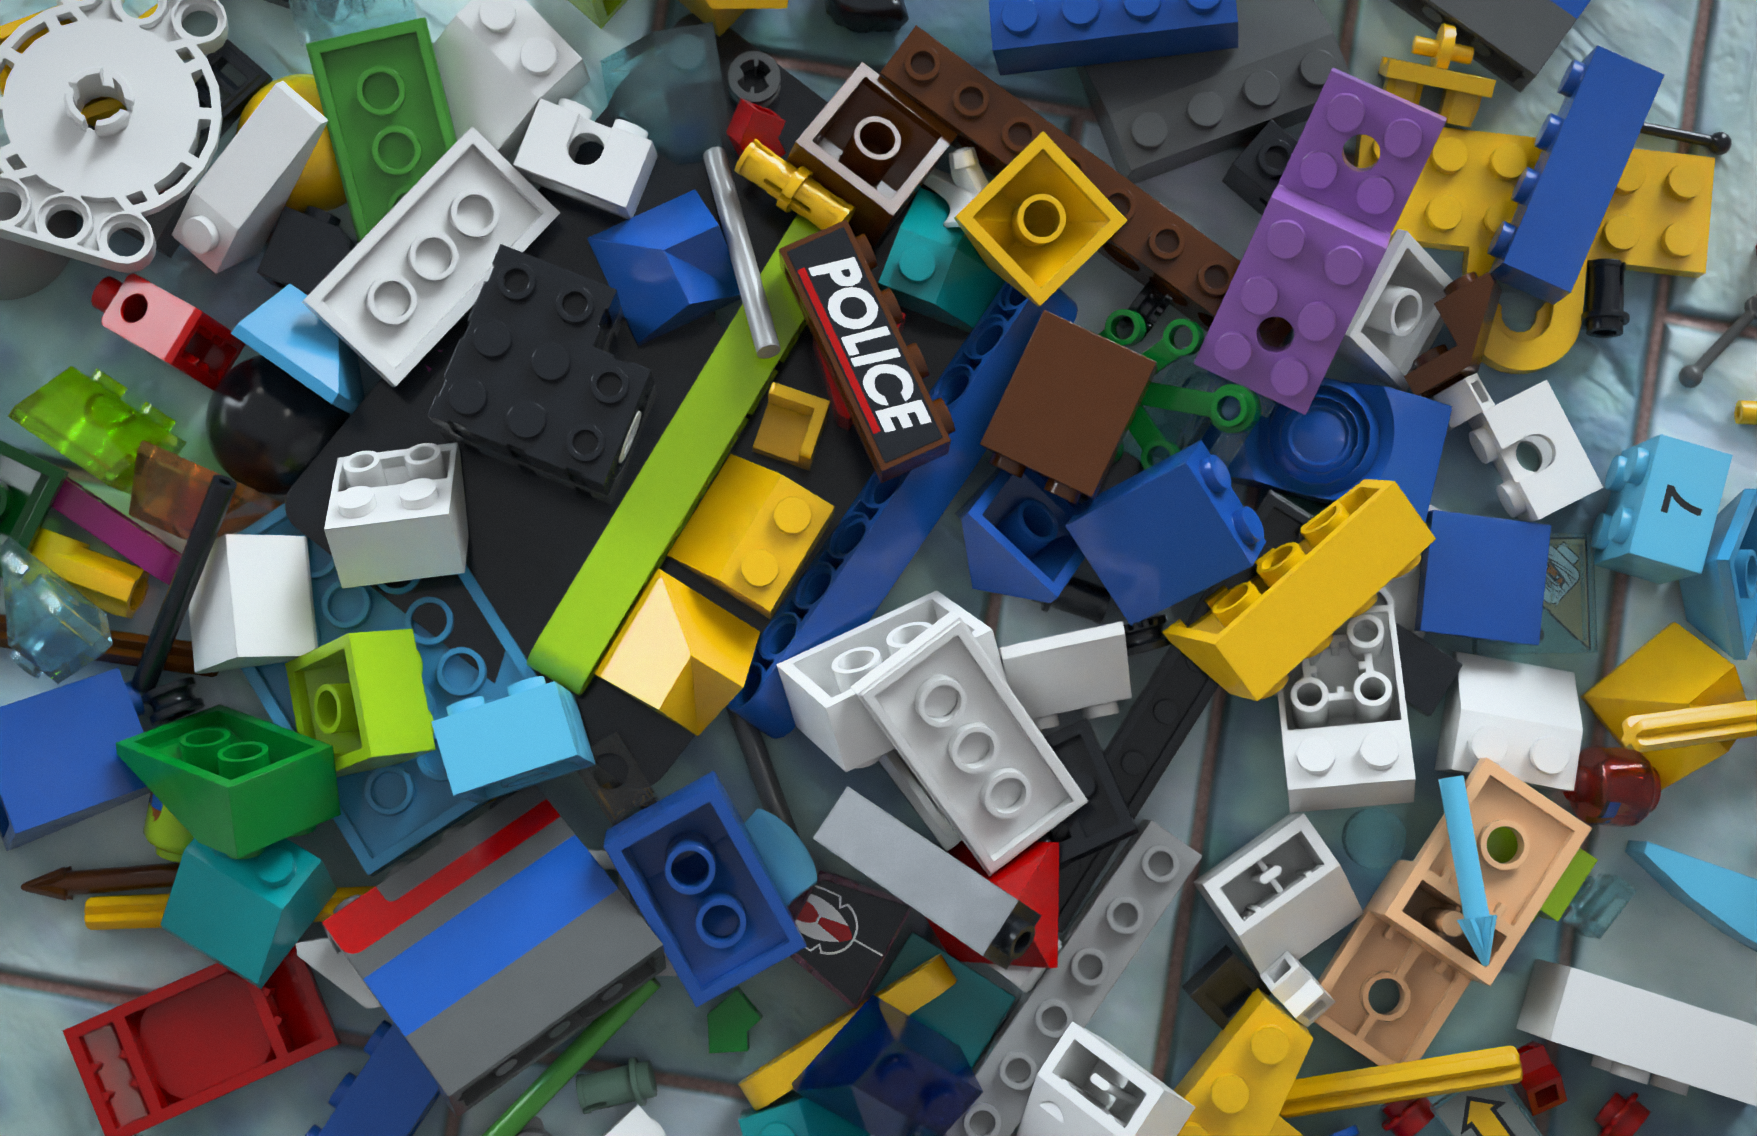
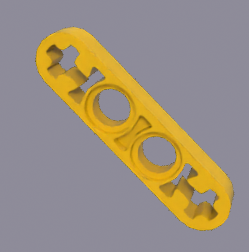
(905, 994)

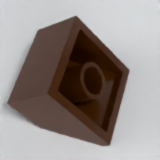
(872, 149)

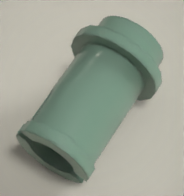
(617, 1086)

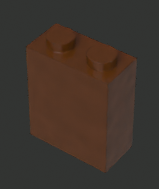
(1067, 408)

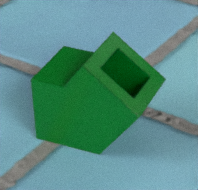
(731, 1022)

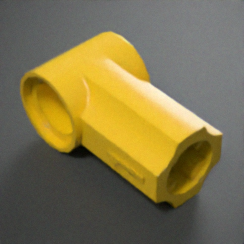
(100, 578)

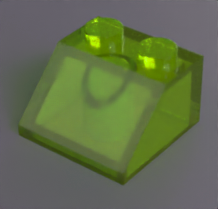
(95, 425)

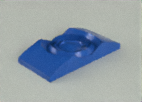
(1343, 439)

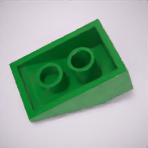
(236, 778)

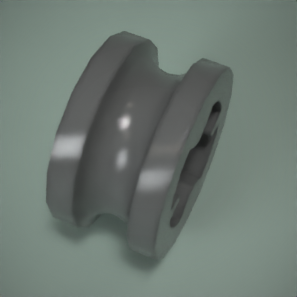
(757, 61)

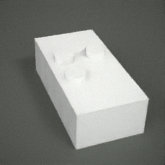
(1641, 1033)

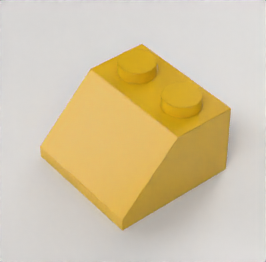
(752, 533)

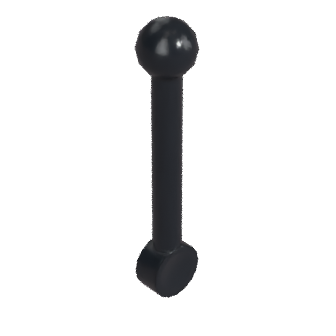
(1717, 143)

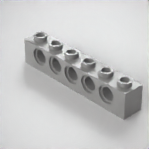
(1089, 964)

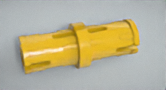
(792, 187)

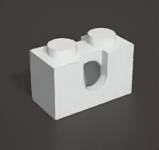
(609, 183)
(1563, 466)

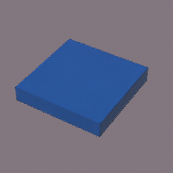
(1483, 578)

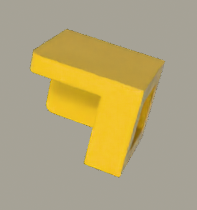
(791, 426)

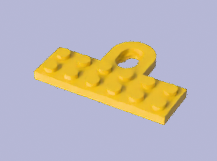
(1465, 192)

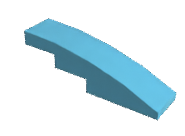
(1712, 892)

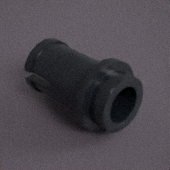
(1605, 299)
(1081, 599)

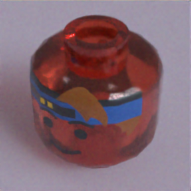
(1614, 787)

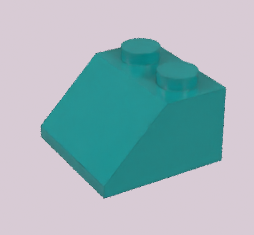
(246, 909)

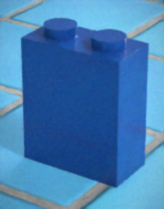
(1167, 533)

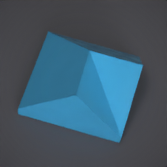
(304, 348)
(1724, 596)

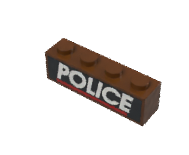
(865, 351)

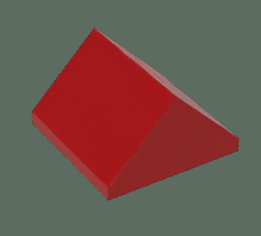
(1033, 881)

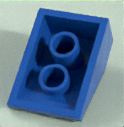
(703, 888)

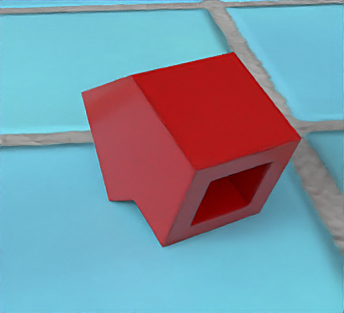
(752, 123)
(1541, 1081)

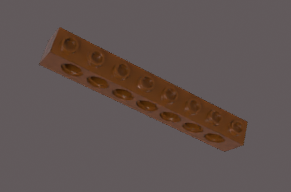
(1152, 243)

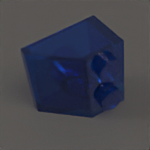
(891, 1075)

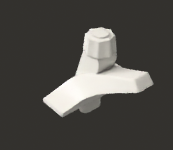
(961, 185)

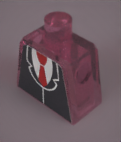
(846, 932)

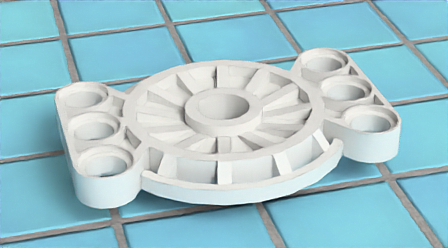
(126, 155)

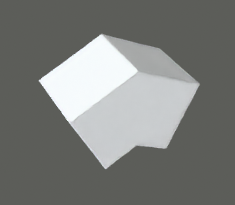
(1467, 398)
(1297, 989)

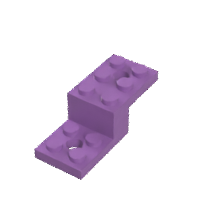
(1319, 241)

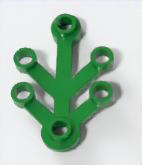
(1175, 397)

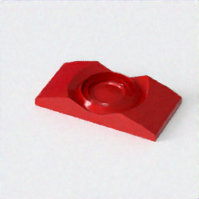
(197, 1042)

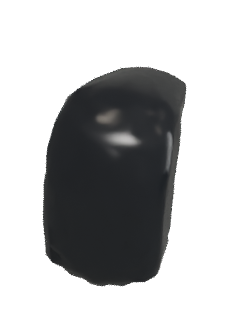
(868, 14)

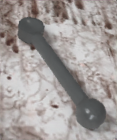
(1692, 375)

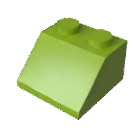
(363, 699)

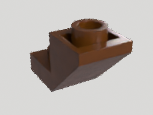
(1469, 316)

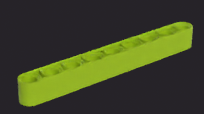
(668, 486)

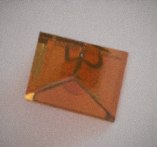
(172, 489)

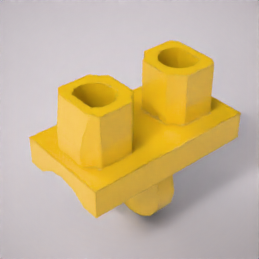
(1461, 90)

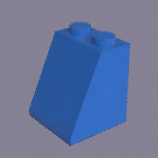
(63, 756)

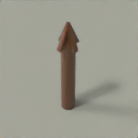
(66, 883)

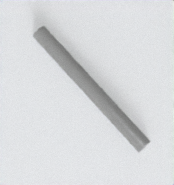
(741, 253)

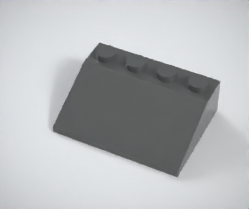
(1203, 103)

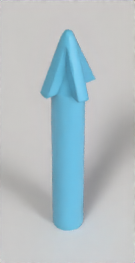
(1477, 922)

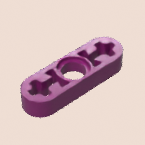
(117, 530)

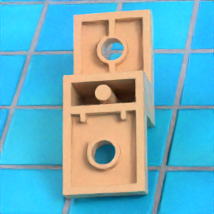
(1413, 916)

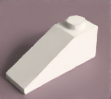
(250, 181)

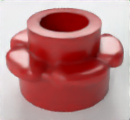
(1621, 1115)
(1407, 1116)

